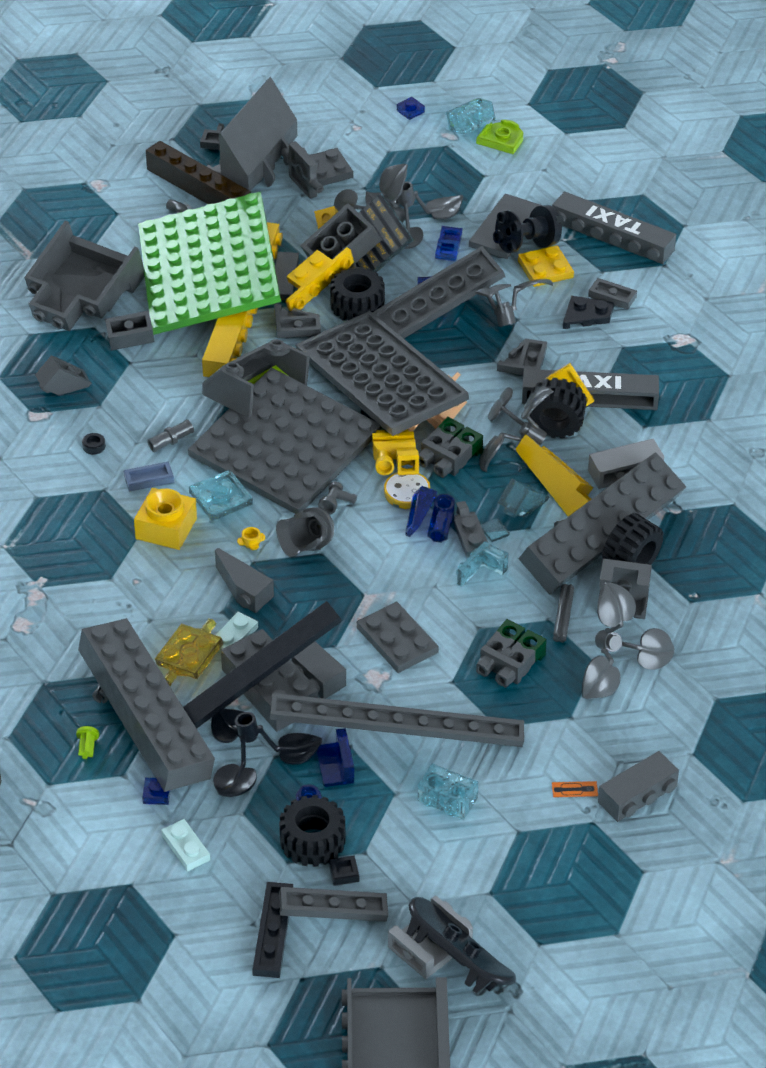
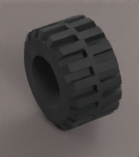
(356, 292)
(562, 410)
(634, 540)
(312, 814)

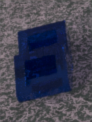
(449, 243)

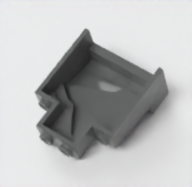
(79, 278)

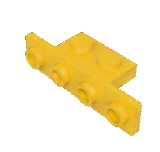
(315, 275)

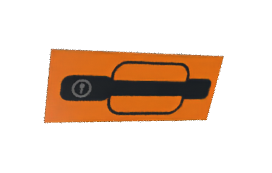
(575, 789)

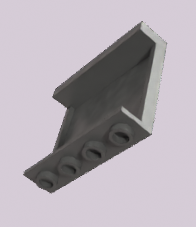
(396, 1027)

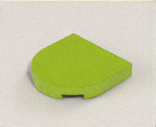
(501, 136)

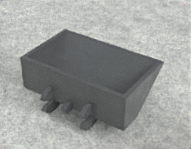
(256, 137)

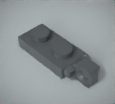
(468, 528)

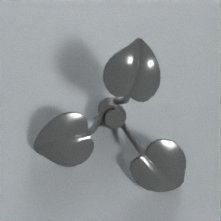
(390, 183)
(439, 208)
(503, 310)
(530, 429)
(655, 645)

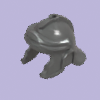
(305, 531)

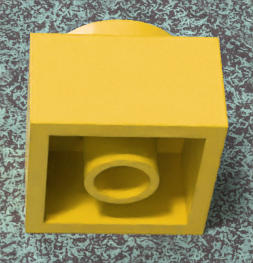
(165, 518)

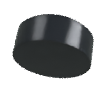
(93, 443)

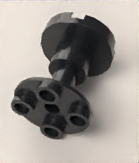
(540, 227)

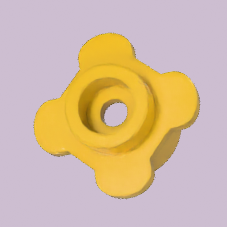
(251, 538)

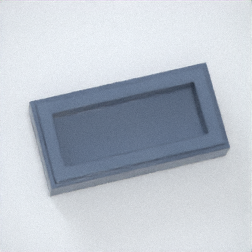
(148, 476)

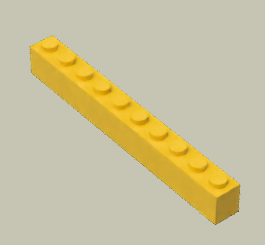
(232, 330)

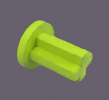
(87, 740)

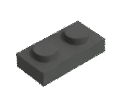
(611, 292)

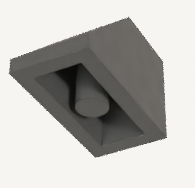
(61, 377)

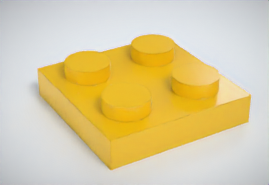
(546, 264)

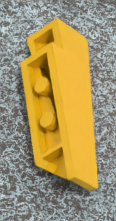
(556, 476)

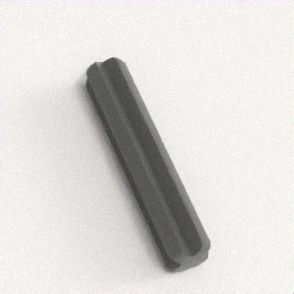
(563, 613)

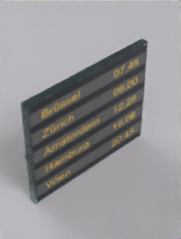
(391, 231)

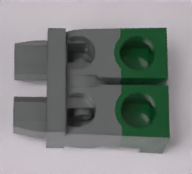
(450, 449)
(510, 654)

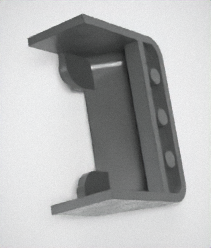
(230, 382)

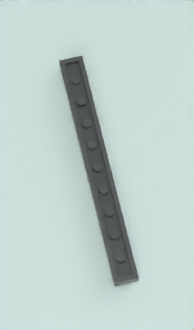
(397, 720)

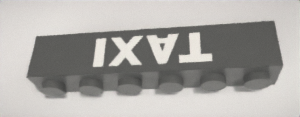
(614, 227)
(607, 389)

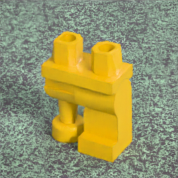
(398, 447)

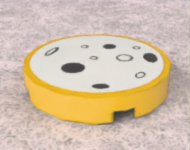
(400, 488)

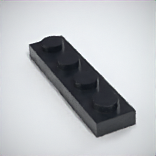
(271, 934)

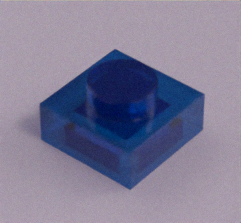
(410, 108)
(154, 793)

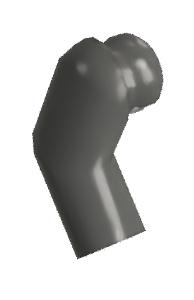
(176, 206)

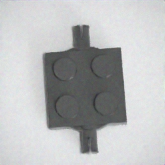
(302, 169)

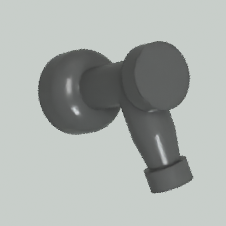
(329, 502)

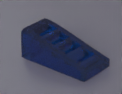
(420, 505)

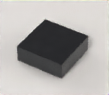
(344, 870)

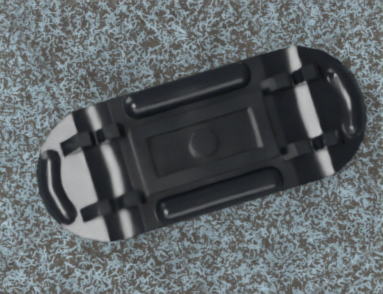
(459, 945)

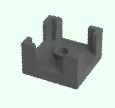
(632, 577)

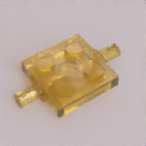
(189, 651)

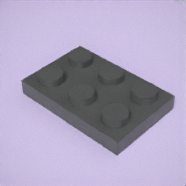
(397, 637)

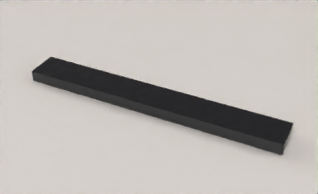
(262, 664)

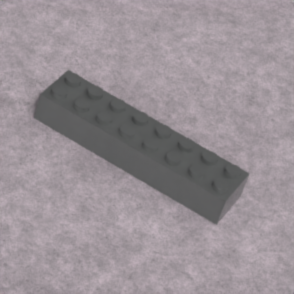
(583, 534)
(146, 705)

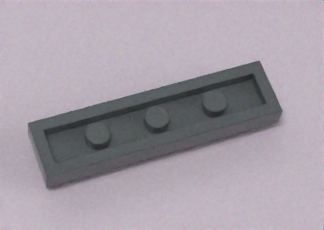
(333, 904)

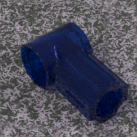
(441, 518)

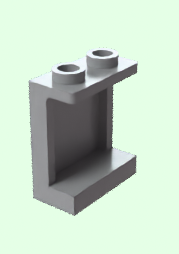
(427, 955)

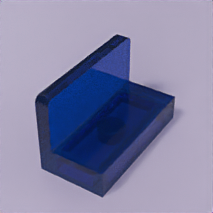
(336, 761)

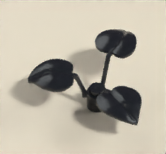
(229, 724)

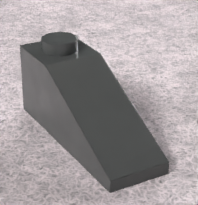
(245, 583)

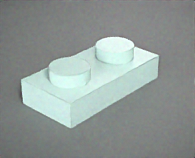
(236, 629)
(185, 845)

